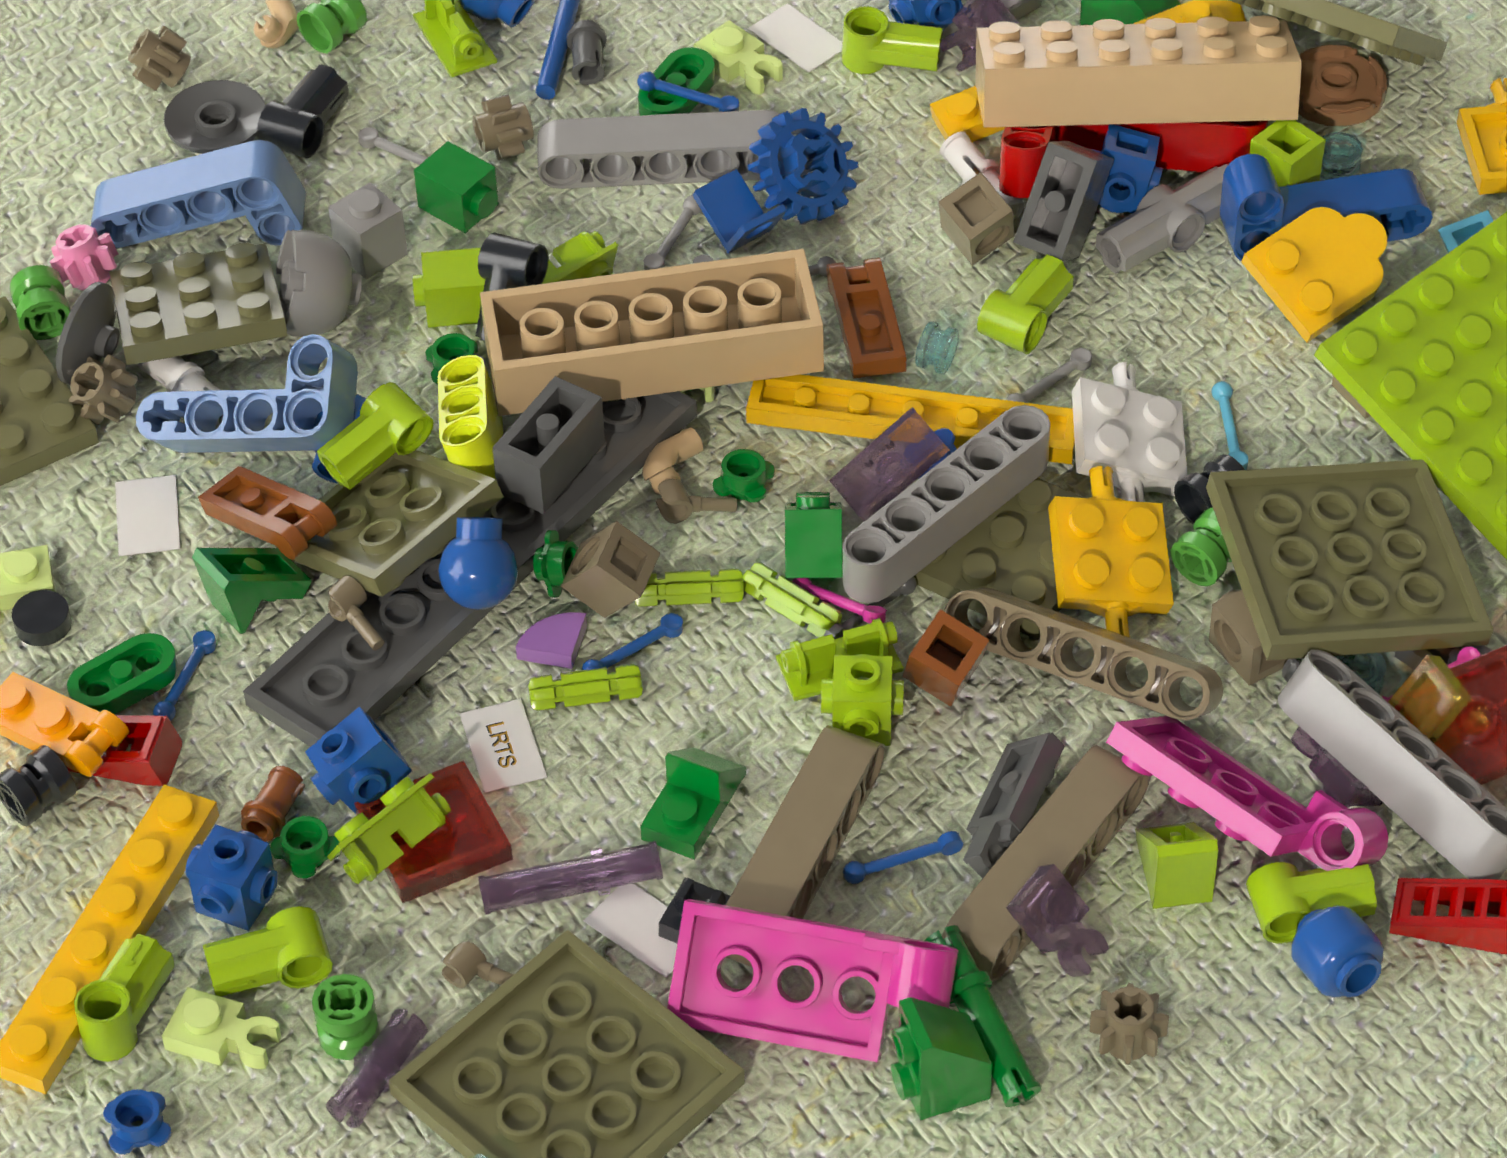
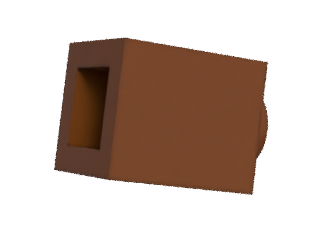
(945, 657)

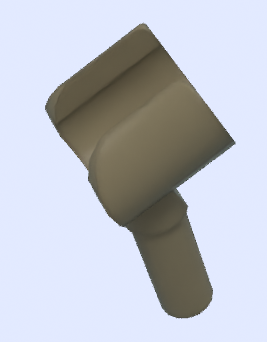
(678, 506)
(344, 604)
(466, 962)

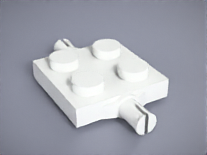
(1130, 433)

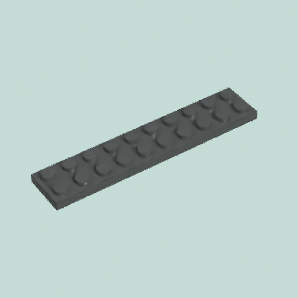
(336, 669)

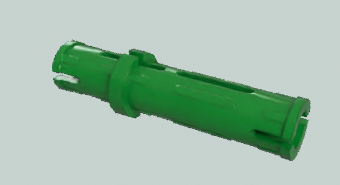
(973, 996)

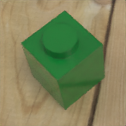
(456, 187)

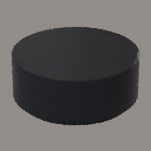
(41, 618)

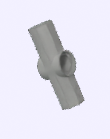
(1163, 221)

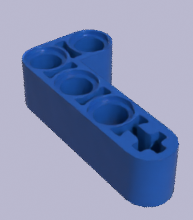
(1257, 207)

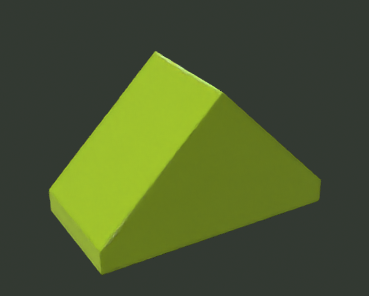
(1178, 863)

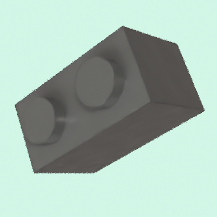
(1063, 200)
(549, 444)

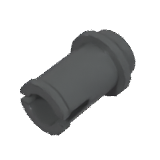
(586, 42)

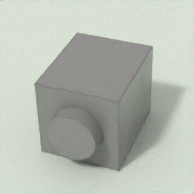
(369, 229)

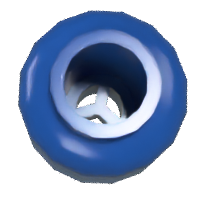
(1337, 952)

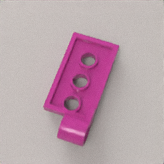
(1244, 801)
(831, 954)

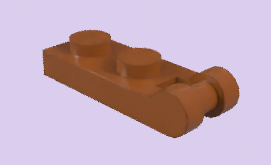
(866, 318)
(268, 510)

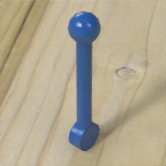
(648, 81)
(670, 626)
(203, 643)
(948, 844)

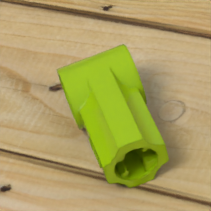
(873, 41)
(1022, 312)
(386, 426)
(1286, 896)
(285, 951)
(117, 1001)

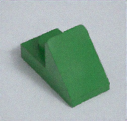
(244, 576)
(691, 800)

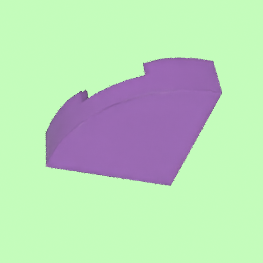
(553, 640)

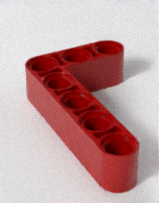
(1181, 147)

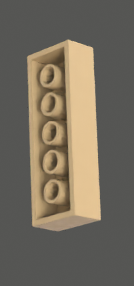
(1137, 72)
(655, 329)

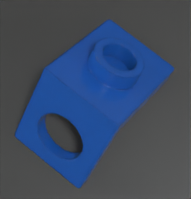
(734, 211)

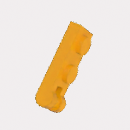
(42, 716)

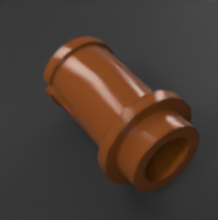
(268, 811)

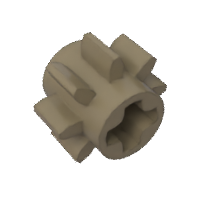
(159, 58)
(503, 127)
(103, 389)
(1129, 1023)

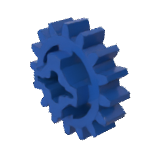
(803, 165)

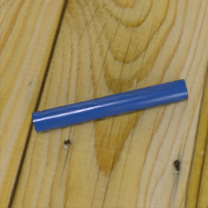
(556, 49)

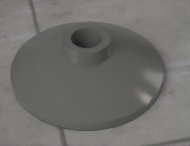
(213, 116)
(88, 330)

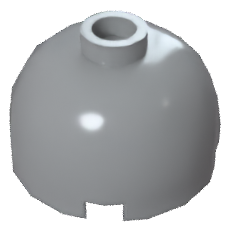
(315, 282)

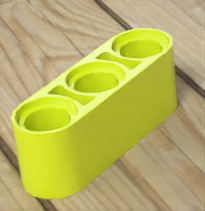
(468, 414)

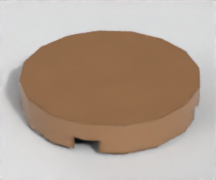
(1340, 86)

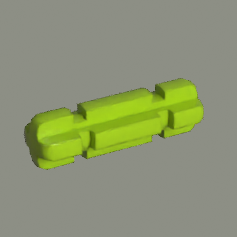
(693, 588)
(790, 599)
(585, 687)

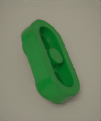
(683, 67)
(118, 675)

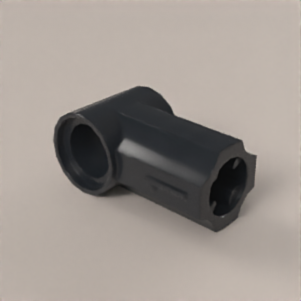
(301, 119)
(508, 264)

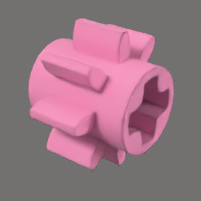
(83, 256)

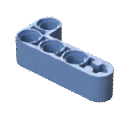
(202, 191)
(247, 410)

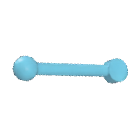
(1222, 393)

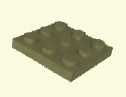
(197, 303)
(397, 519)
(1004, 553)

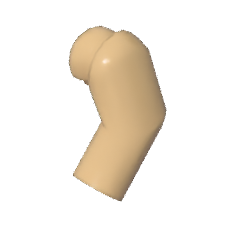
(278, 25)
(669, 453)

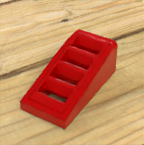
(151, 755)
(1473, 932)

